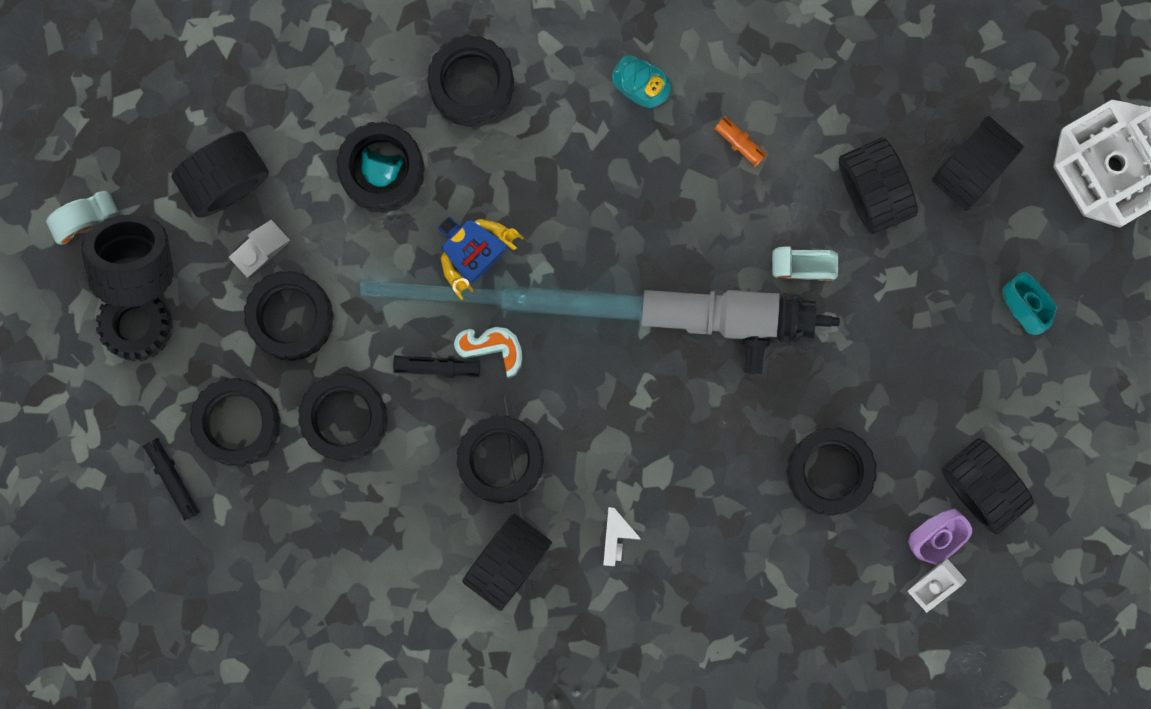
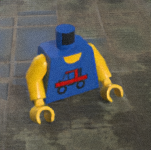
(472, 250)

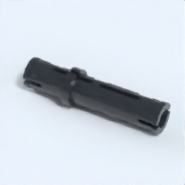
(437, 366)
(171, 479)

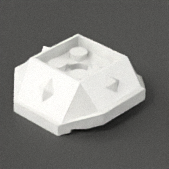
(1083, 158)

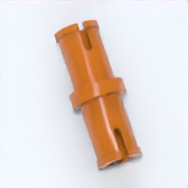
(740, 141)

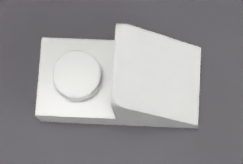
(259, 248)
(616, 528)
(936, 585)

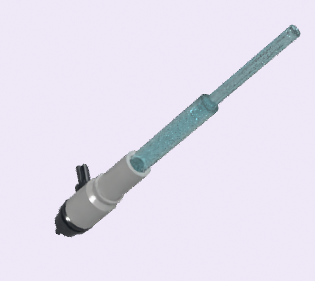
(734, 314)

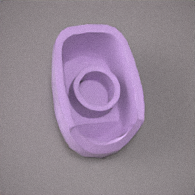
(940, 536)

